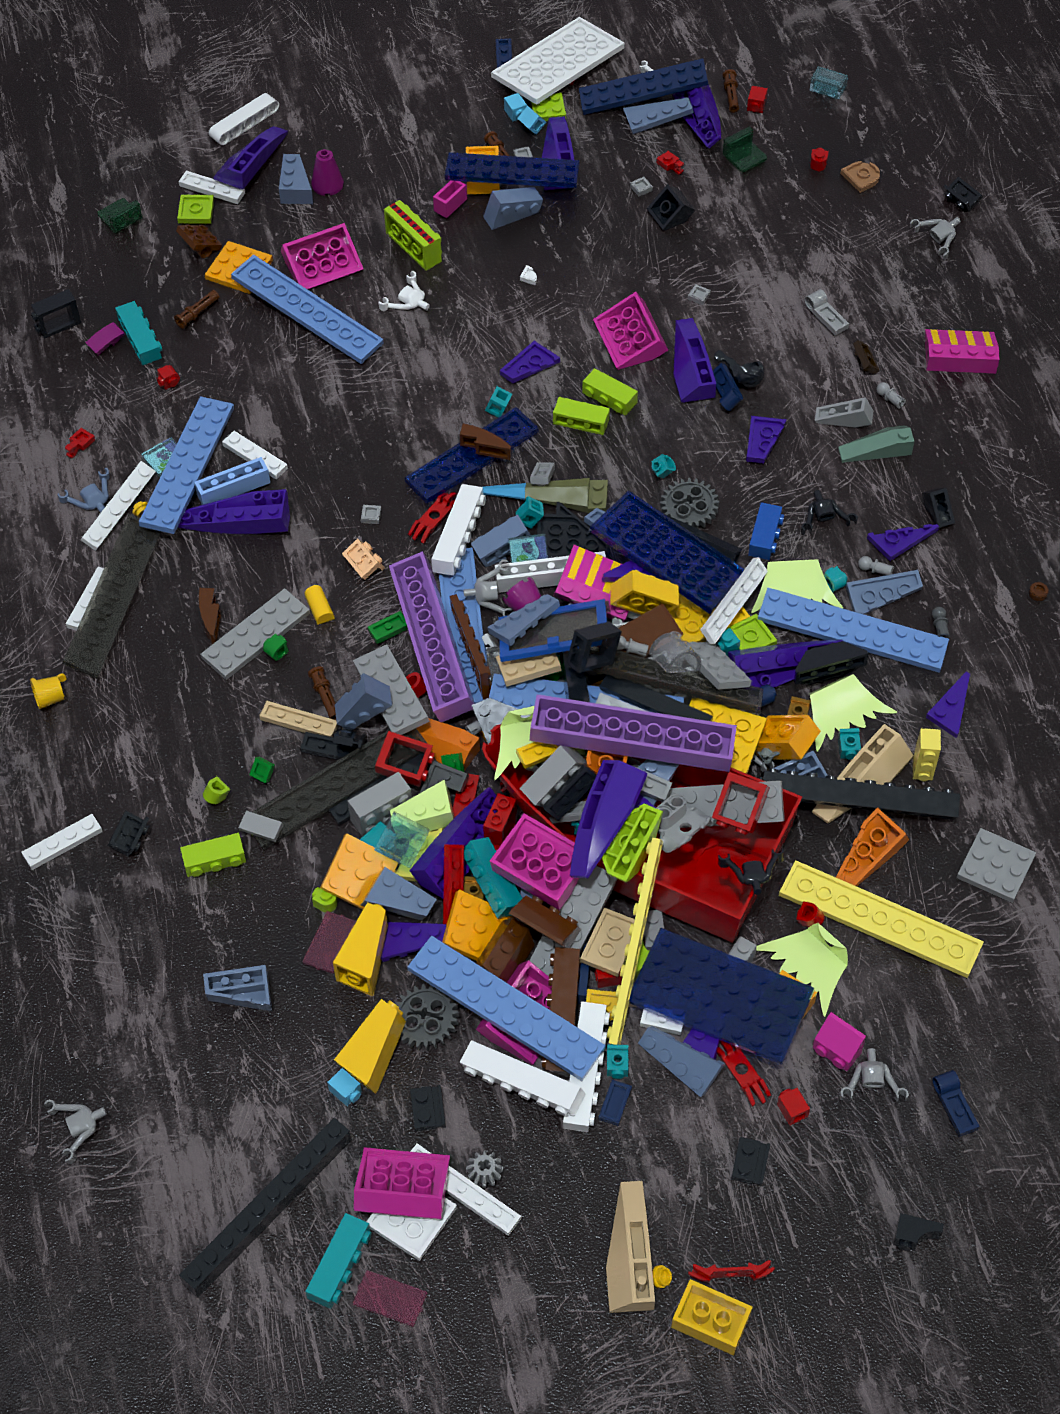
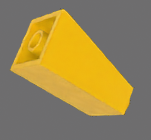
(360, 955)
(373, 1045)

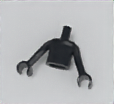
(825, 510)
(753, 871)

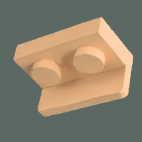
(362, 558)

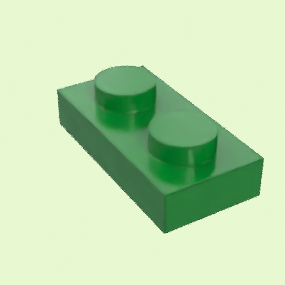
(388, 627)

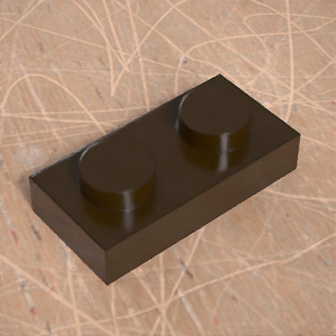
(865, 355)

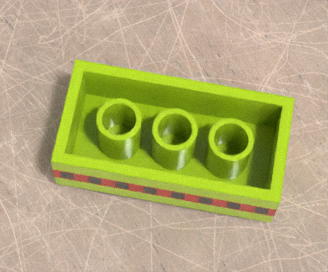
(413, 235)

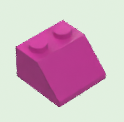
(839, 1042)

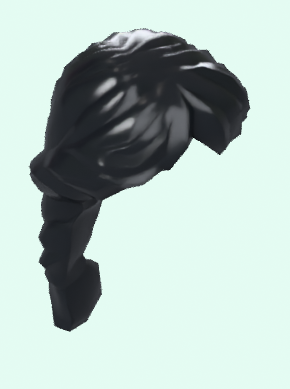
(748, 374)

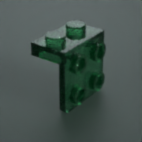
(742, 151)
(120, 214)

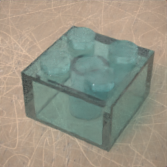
(402, 839)

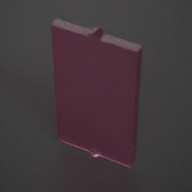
(328, 941)
(390, 1298)

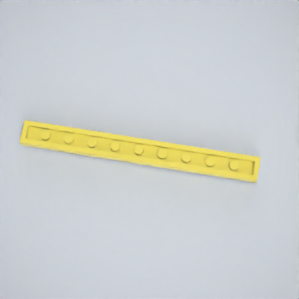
(633, 949)

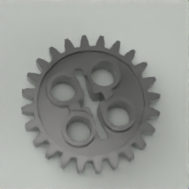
(689, 503)
(429, 999)

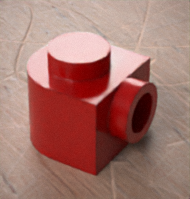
(819, 159)
(167, 377)
(417, 683)
(809, 914)

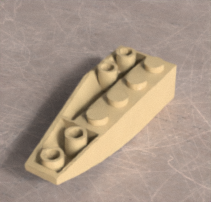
(878, 761)
(629, 1254)

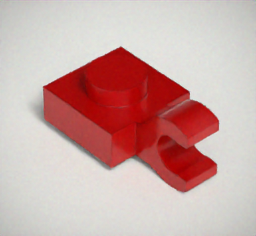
(670, 161)
(79, 440)

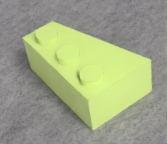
(429, 808)

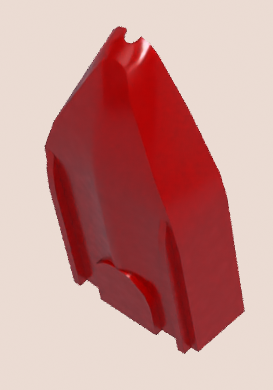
(689, 878)

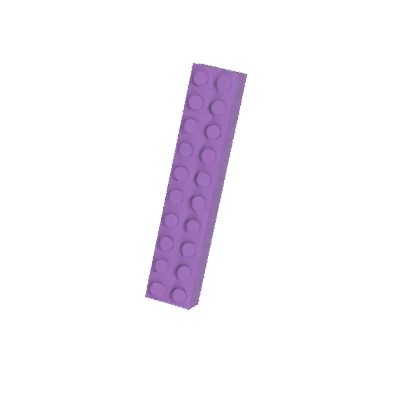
(432, 637)
(633, 733)

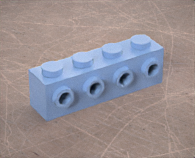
(233, 481)

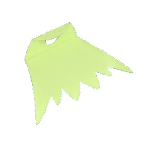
(797, 578)
(843, 703)
(516, 734)
(812, 959)

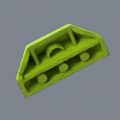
(629, 846)

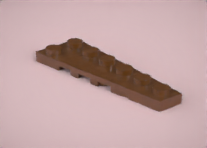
(472, 646)

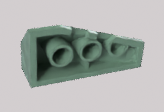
(881, 444)

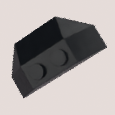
(829, 663)

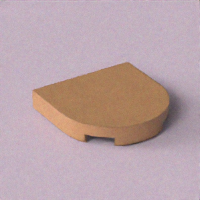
(861, 175)

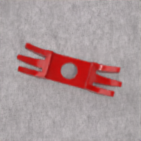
(427, 522)
(747, 1080)
(753, 1271)

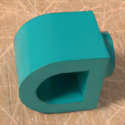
(663, 466)
(835, 578)

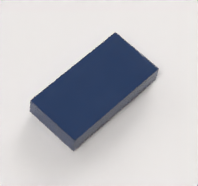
(615, 1102)

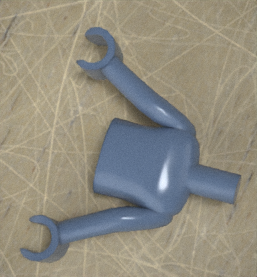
(91, 495)

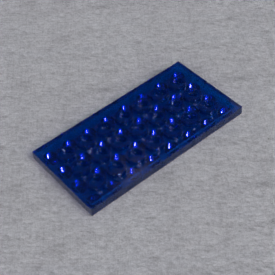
(667, 551)
(721, 995)

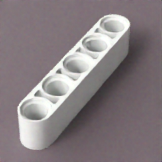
(243, 119)

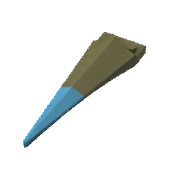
(574, 493)

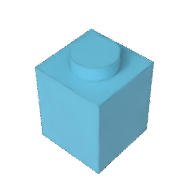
(514, 106)
(531, 120)
(345, 1087)

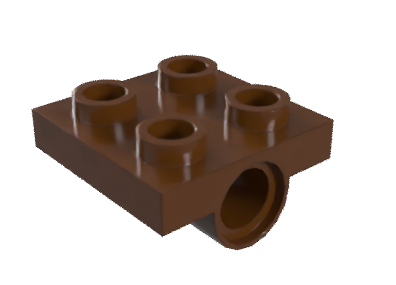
(199, 239)

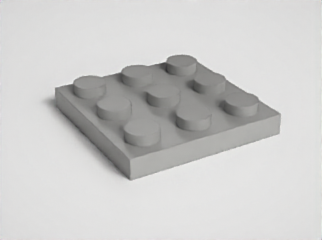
(996, 865)

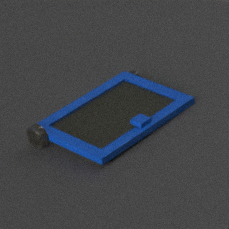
(556, 631)

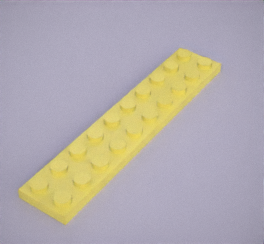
(882, 919)

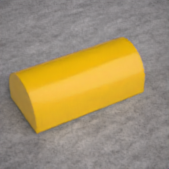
(318, 604)

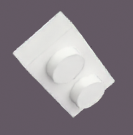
(650, 1019)

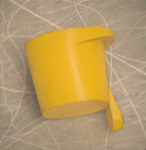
(48, 690)

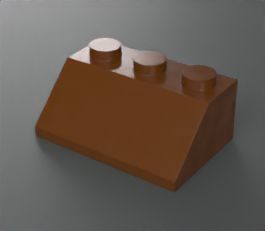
(546, 921)
(506, 949)

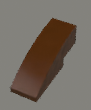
(484, 442)
(210, 613)

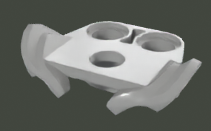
(674, 817)

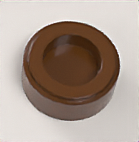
(1038, 591)

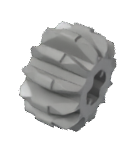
(482, 1162)

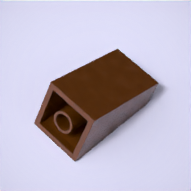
(649, 627)

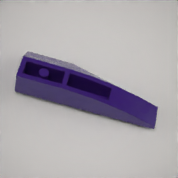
(705, 118)
(557, 142)
(245, 163)
(691, 364)
(241, 514)
(773, 663)
(604, 813)
(462, 829)

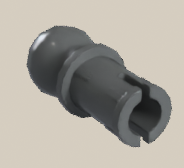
(940, 622)

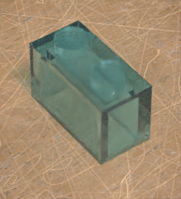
(828, 82)

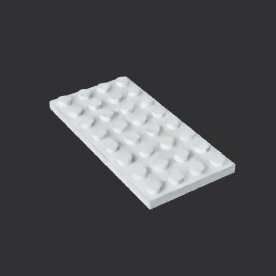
(557, 60)

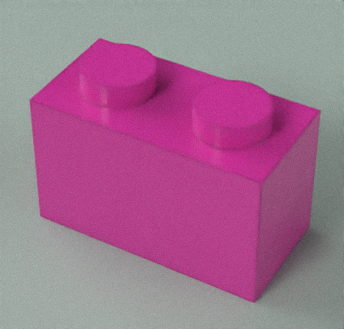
(450, 198)

